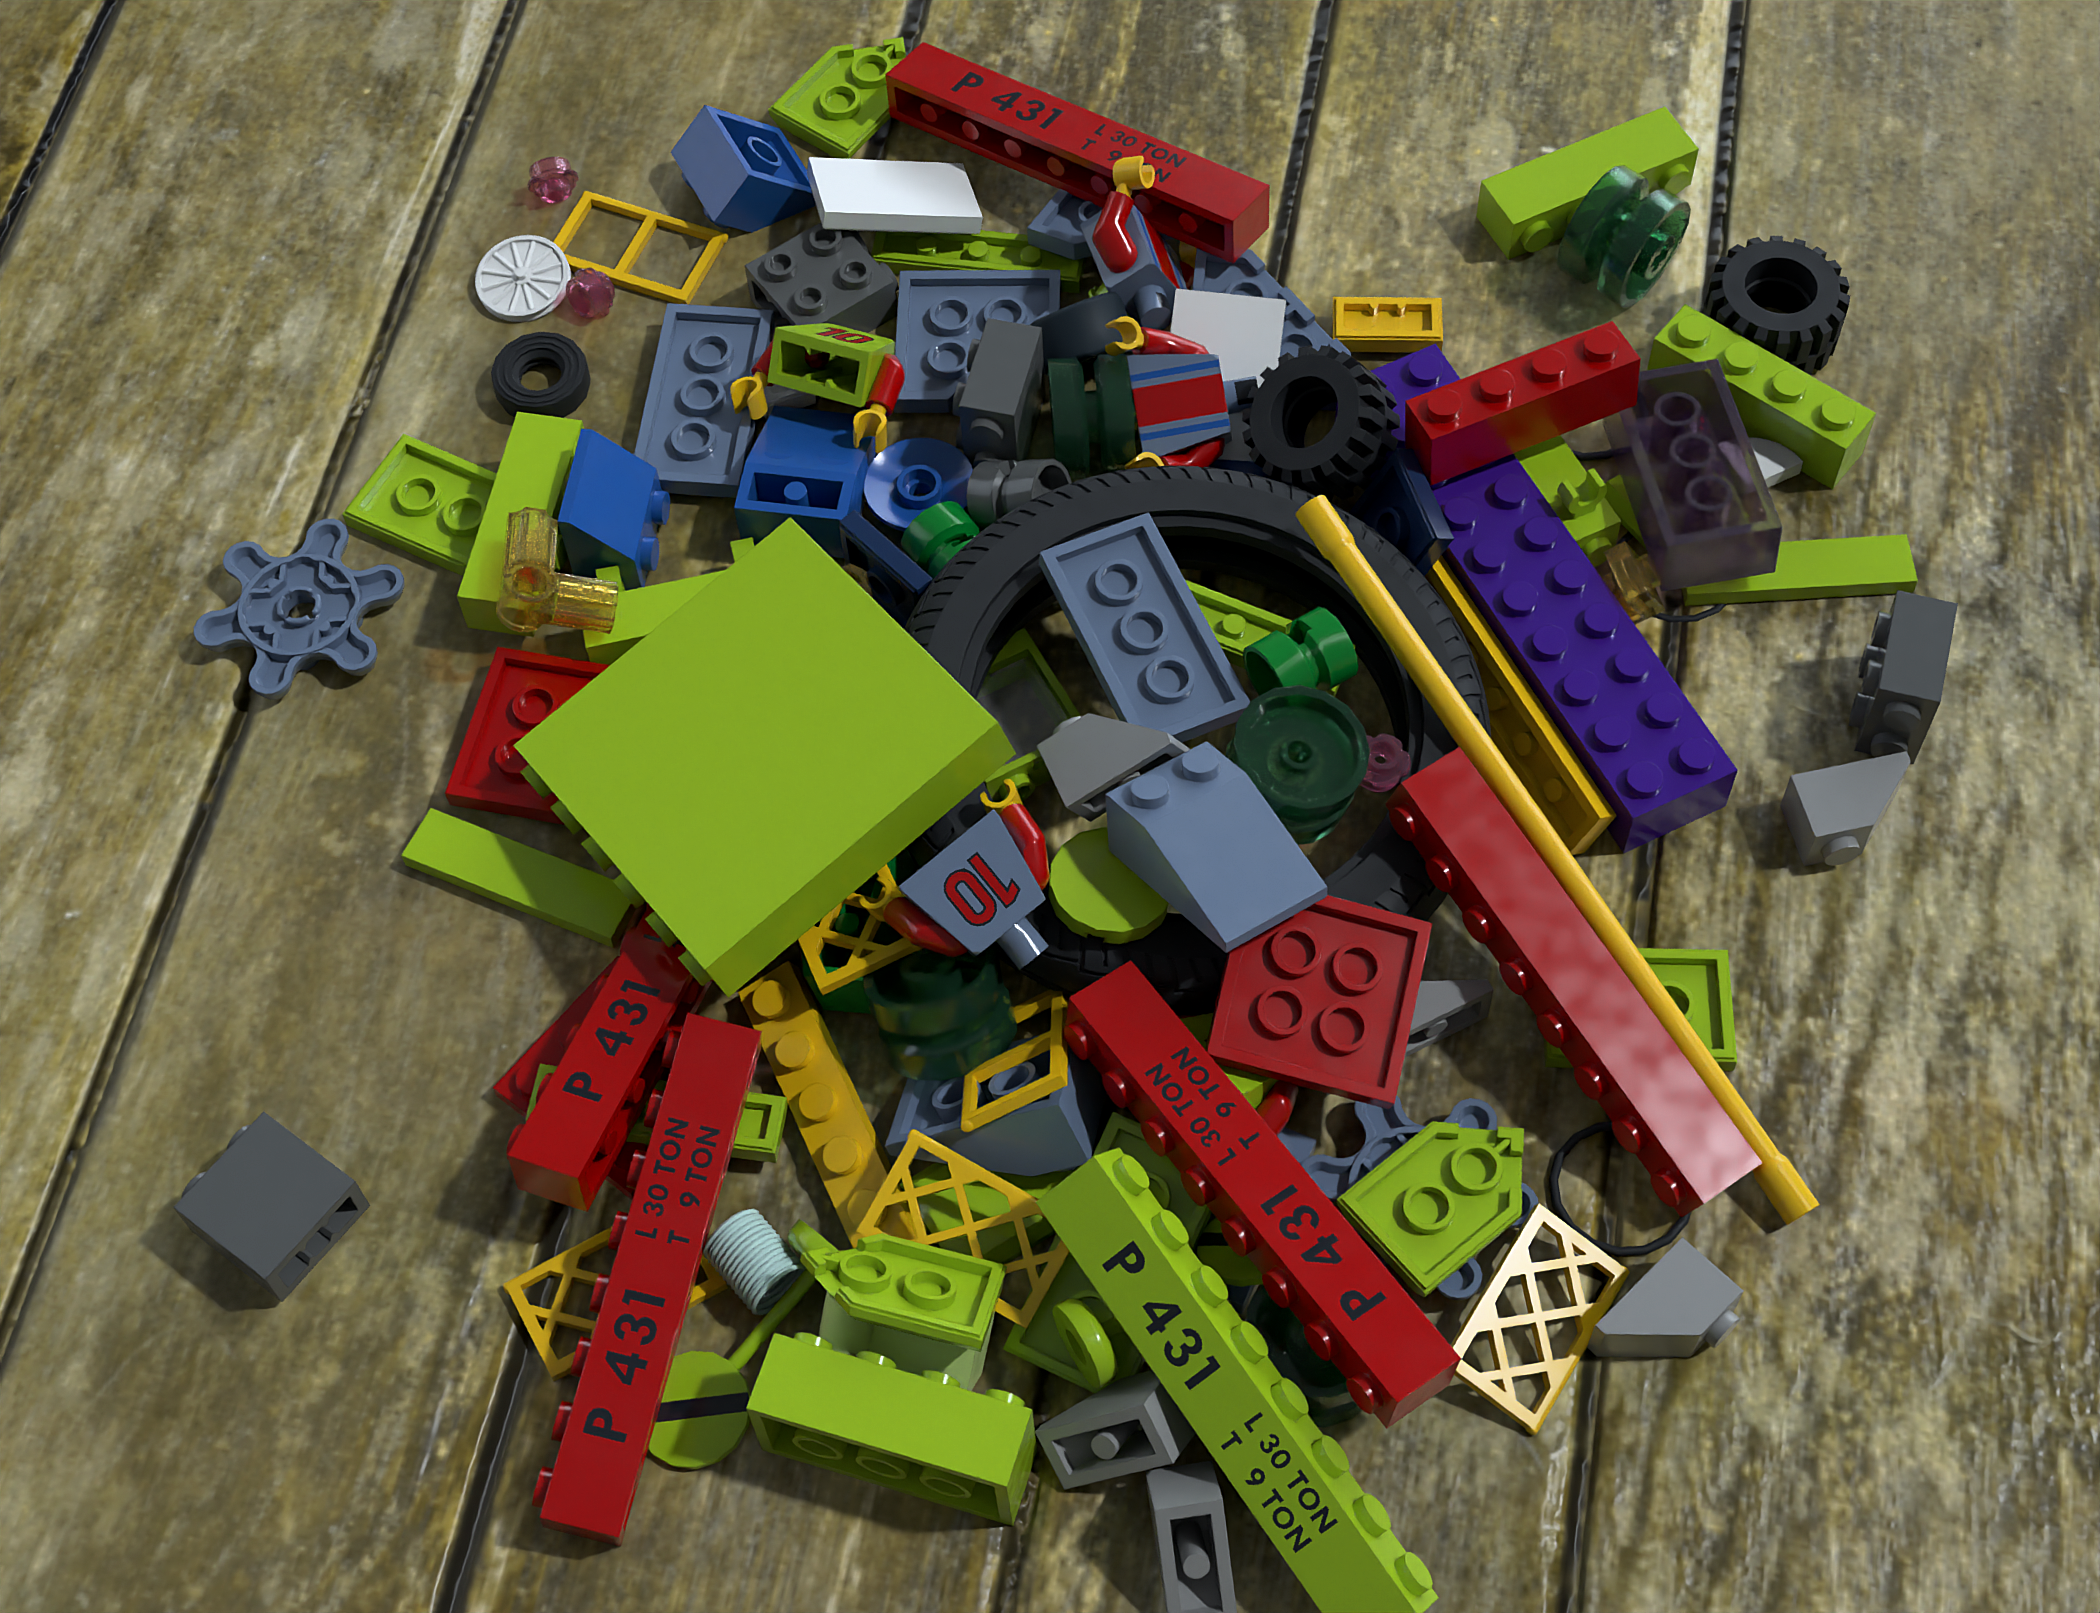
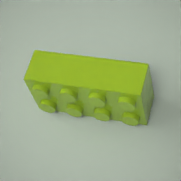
(894, 1426)

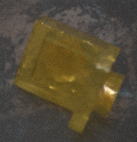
(1633, 582)

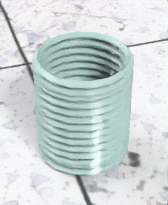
(753, 1260)

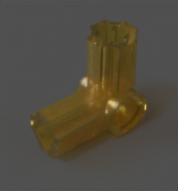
(556, 597)

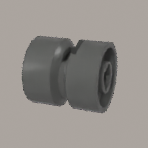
(1006, 484)

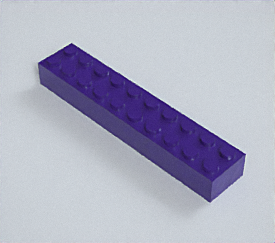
(1571, 637)

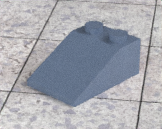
(1211, 846)
(1029, 1141)

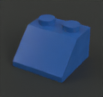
(742, 170)
(612, 511)

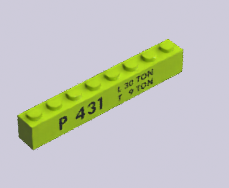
(1232, 1392)

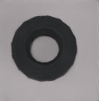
(533, 351)

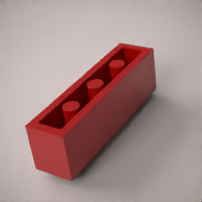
(1522, 402)

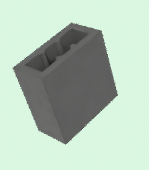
(824, 280)
(1002, 393)
(1903, 675)
(271, 1205)

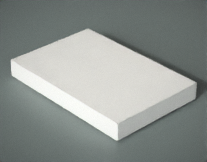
(893, 196)
(1243, 335)

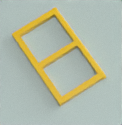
(620, 275)
(1052, 1040)

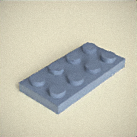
(689, 409)
(1144, 630)

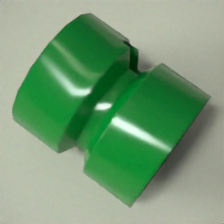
(937, 536)
(1309, 654)

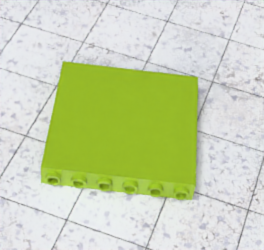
(761, 756)

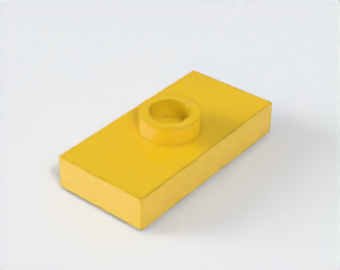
(1387, 323)

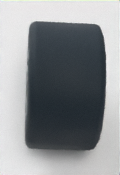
(1081, 328)

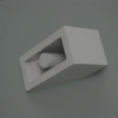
(1100, 754)
(1840, 806)
(1670, 1309)
(1116, 1432)
(1191, 1539)

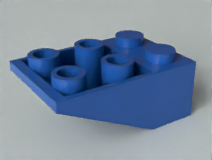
(803, 471)

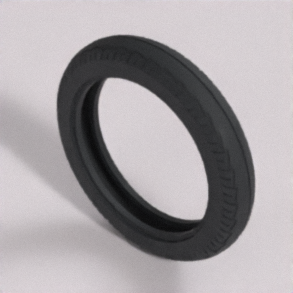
(1226, 527)

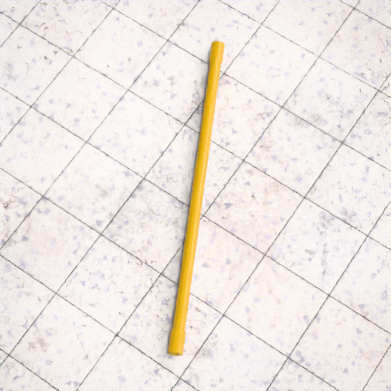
(1336, 543)

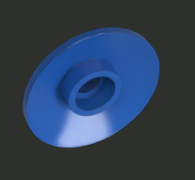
(912, 469)

